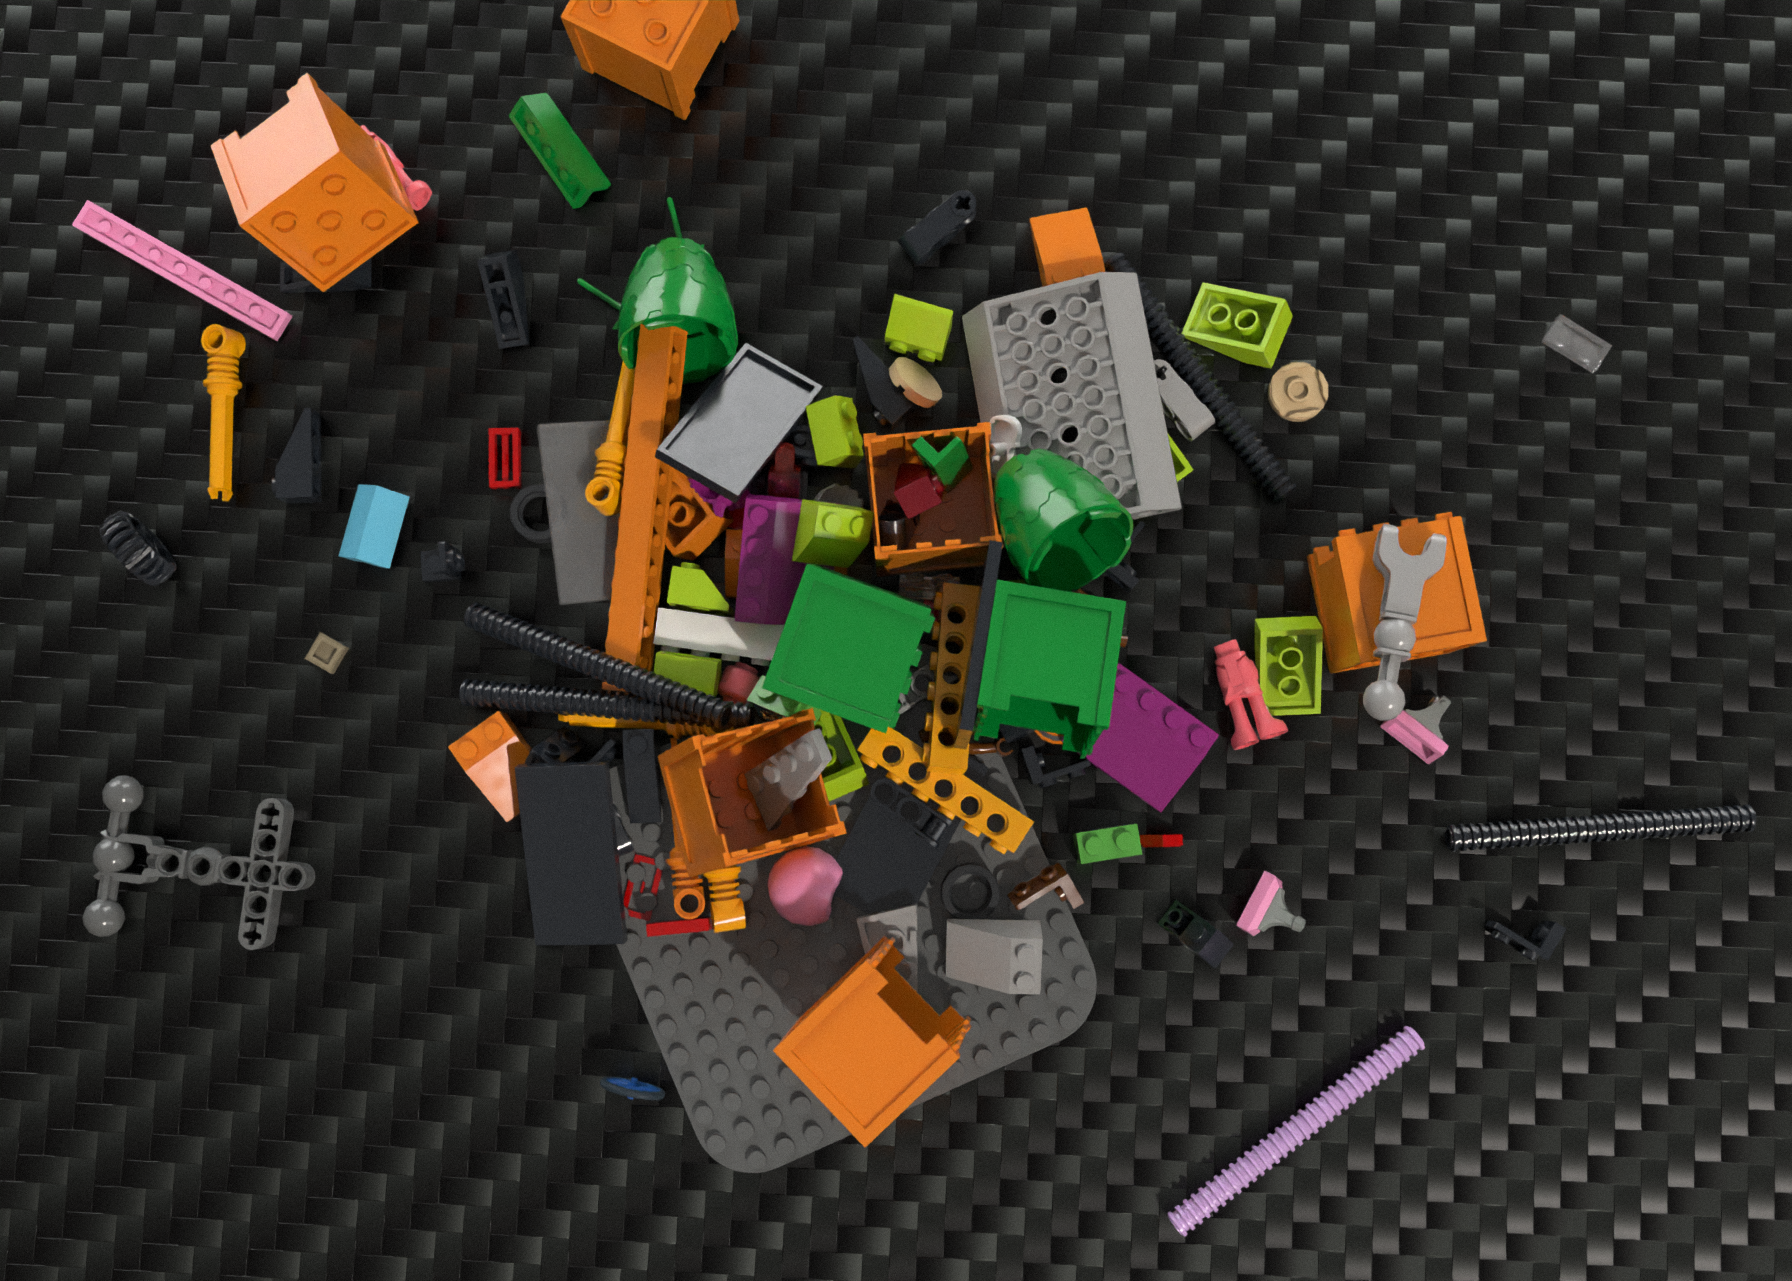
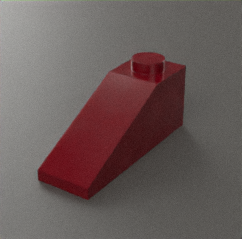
(917, 488)

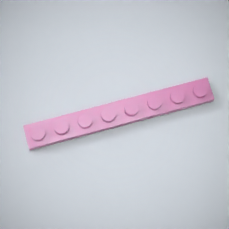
(182, 270)

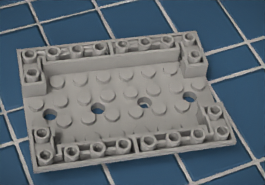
(1107, 390)

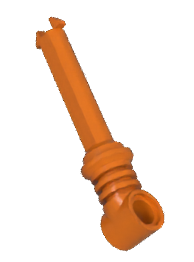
(684, 884)

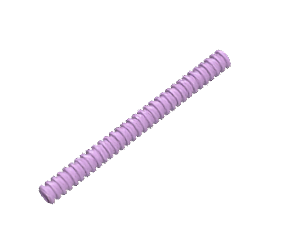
(1296, 1130)

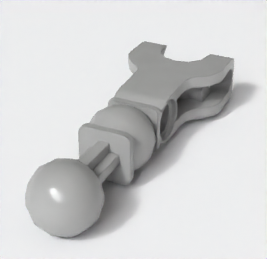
(1399, 610)

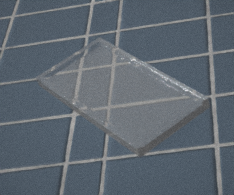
(579, 534)

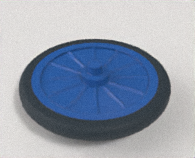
(632, 1088)

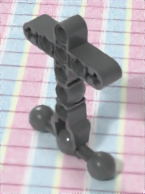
(116, 855)

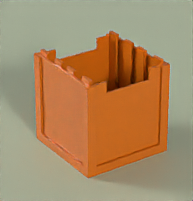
(650, 44)
(314, 187)
(950, 533)
(1351, 592)
(717, 810)
(872, 1044)

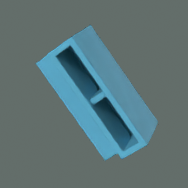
(374, 525)

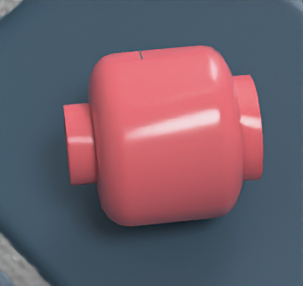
(737, 682)

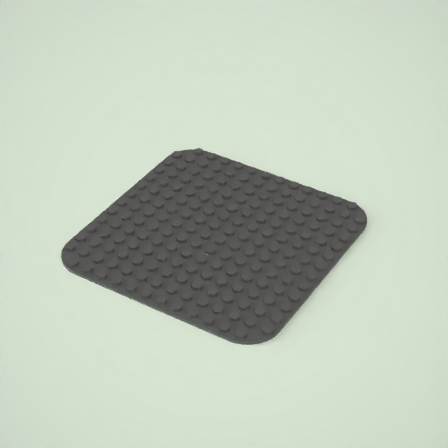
(735, 994)

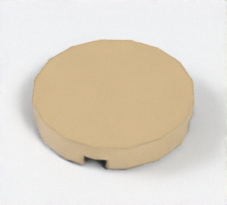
(917, 381)
(1297, 391)

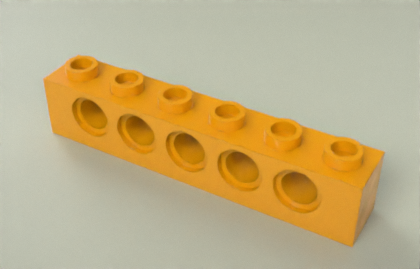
(962, 600)
(1015, 823)

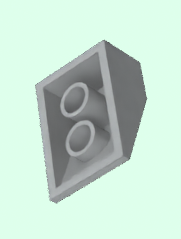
(995, 954)

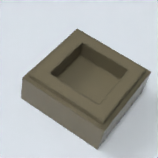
(326, 653)

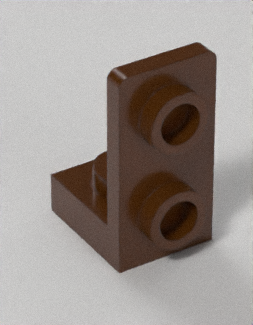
(1048, 879)

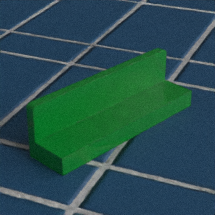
(558, 148)
(950, 464)

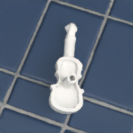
(1004, 438)

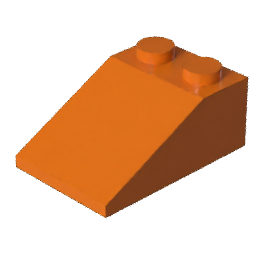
(1065, 246)
(691, 520)
(490, 760)

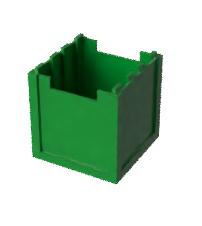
(848, 648)
(1050, 664)

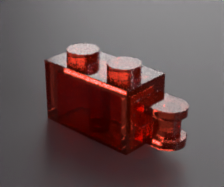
(784, 475)

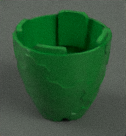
(680, 289)
(1058, 521)

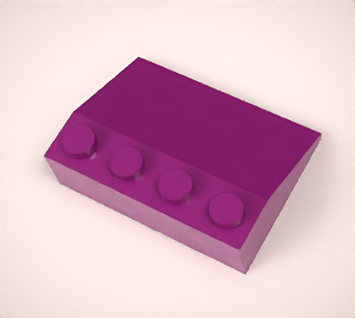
(766, 568)
(1149, 741)

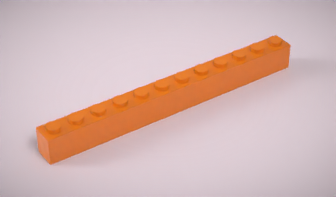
(645, 497)

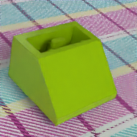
(692, 670)

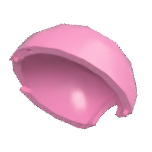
(804, 885)

